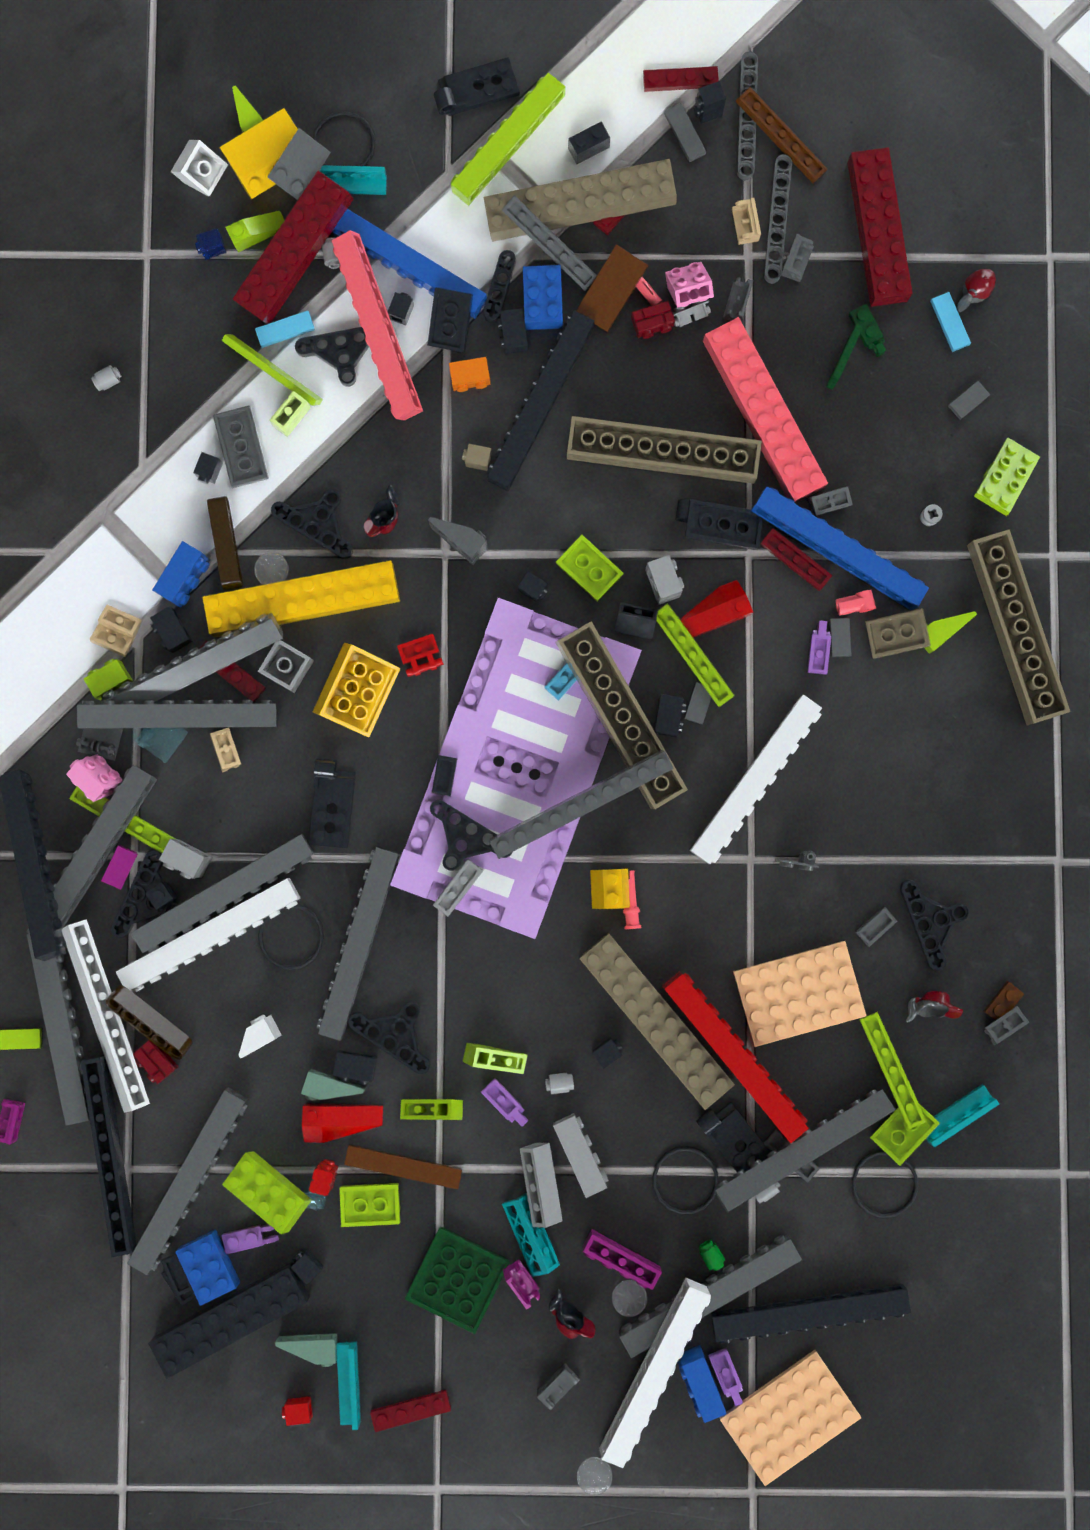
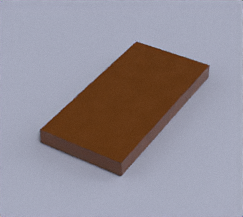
(612, 288)

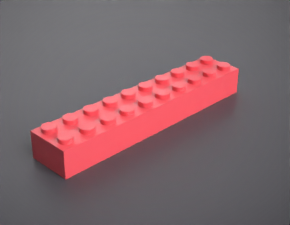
(764, 411)

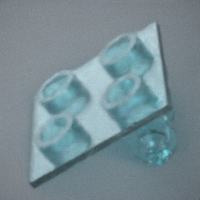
(161, 741)

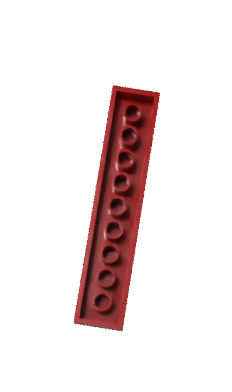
(739, 1061)

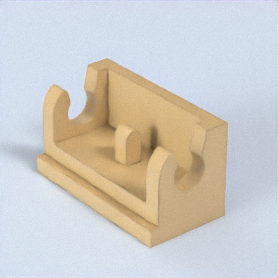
(746, 221)
(225, 749)

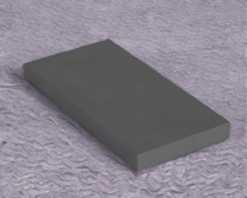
(240, 446)

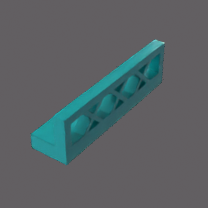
(358, 178)
(961, 1114)
(537, 1237)
(348, 1384)

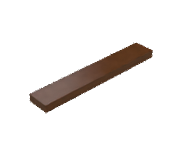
(781, 135)
(403, 1167)

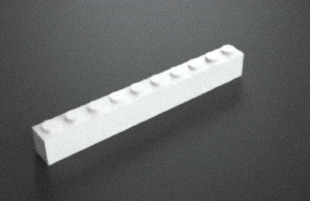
(755, 779)
(208, 935)
(106, 1022)
(654, 1372)

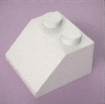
(199, 167)
(260, 1033)

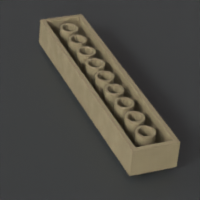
(586, 198)
(663, 450)
(1018, 627)
(617, 709)
(656, 1021)

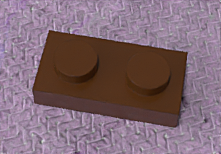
(1003, 1001)

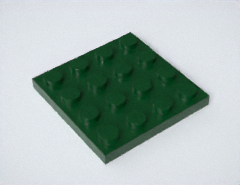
(457, 1280)

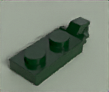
(870, 334)

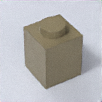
(477, 457)

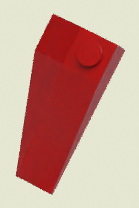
(718, 609)
(333, 1121)

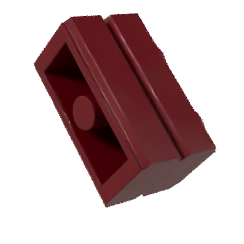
(653, 319)
(155, 1062)

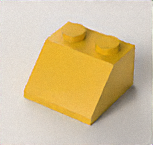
(610, 889)

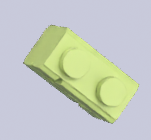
(290, 413)

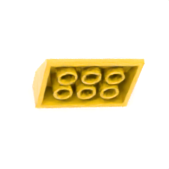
(258, 150)
(356, 689)

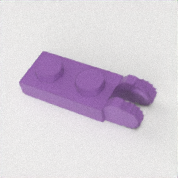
(247, 1238)

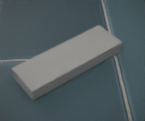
(458, 887)

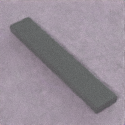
(549, 242)

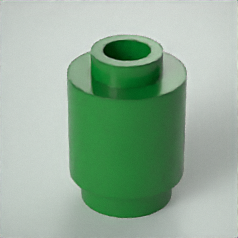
(711, 1255)

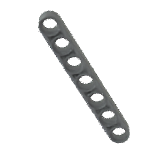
(743, 124)
(780, 228)

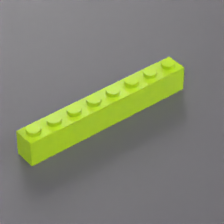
(508, 138)

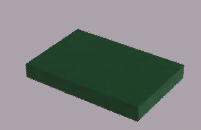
(840, 365)

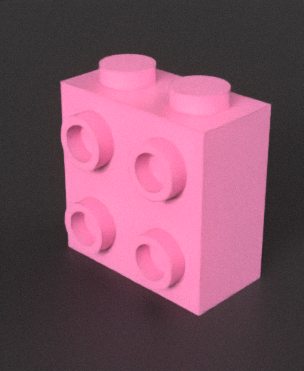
(689, 284)
(94, 777)

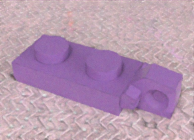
(819, 649)
(504, 1102)
(726, 1375)

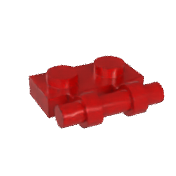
(419, 649)

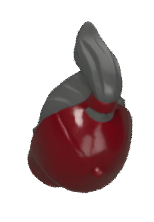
(977, 288)
(932, 1004)

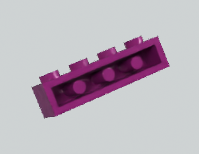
(621, 1259)

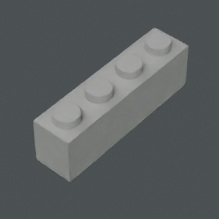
(580, 1155)
(541, 1185)

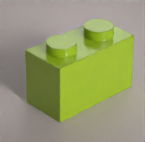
(107, 678)

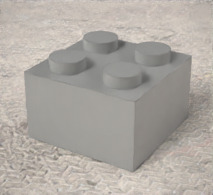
(664, 579)
(286, 665)
(185, 858)

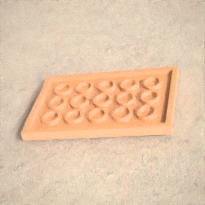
(799, 993)
(790, 1417)

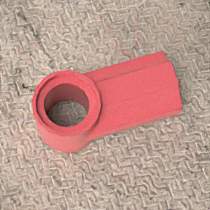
(859, 602)

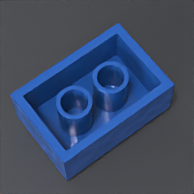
(542, 297)
(182, 574)
(208, 1267)
(701, 1384)

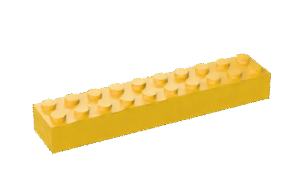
(303, 597)

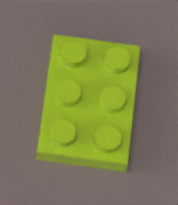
(589, 568)
(900, 1141)
(370, 1205)

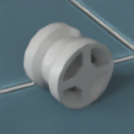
(928, 518)

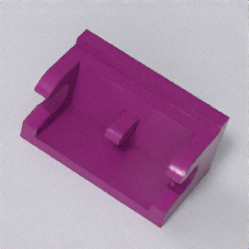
(119, 867)
(10, 1120)
(521, 1283)

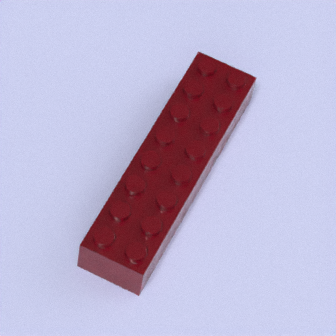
(879, 227)
(293, 247)

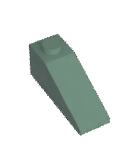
(325, 1086)
(313, 1348)

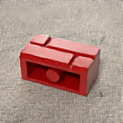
(323, 1177)

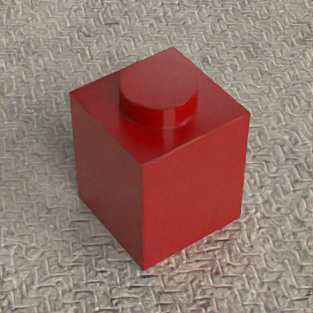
(297, 1411)

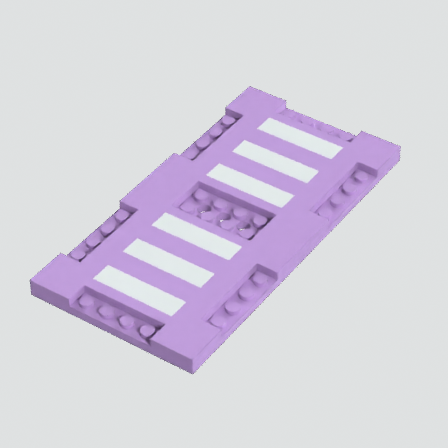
(512, 717)

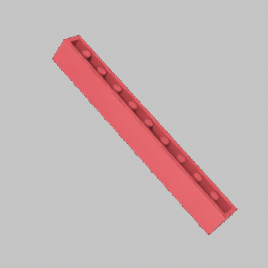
(376, 325)

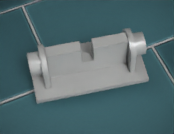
(683, 314)

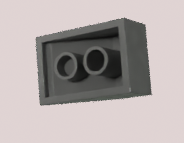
(298, 164)
(461, 538)

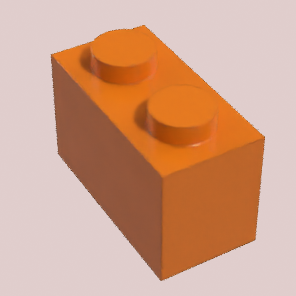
(469, 374)

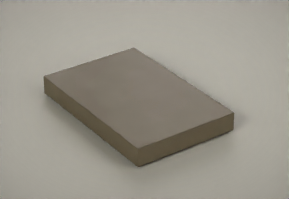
(898, 633)

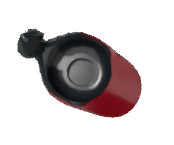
(384, 515)
(569, 1319)

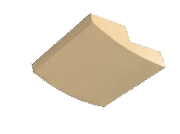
(116, 630)

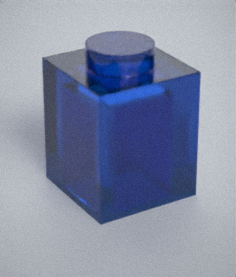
(210, 244)

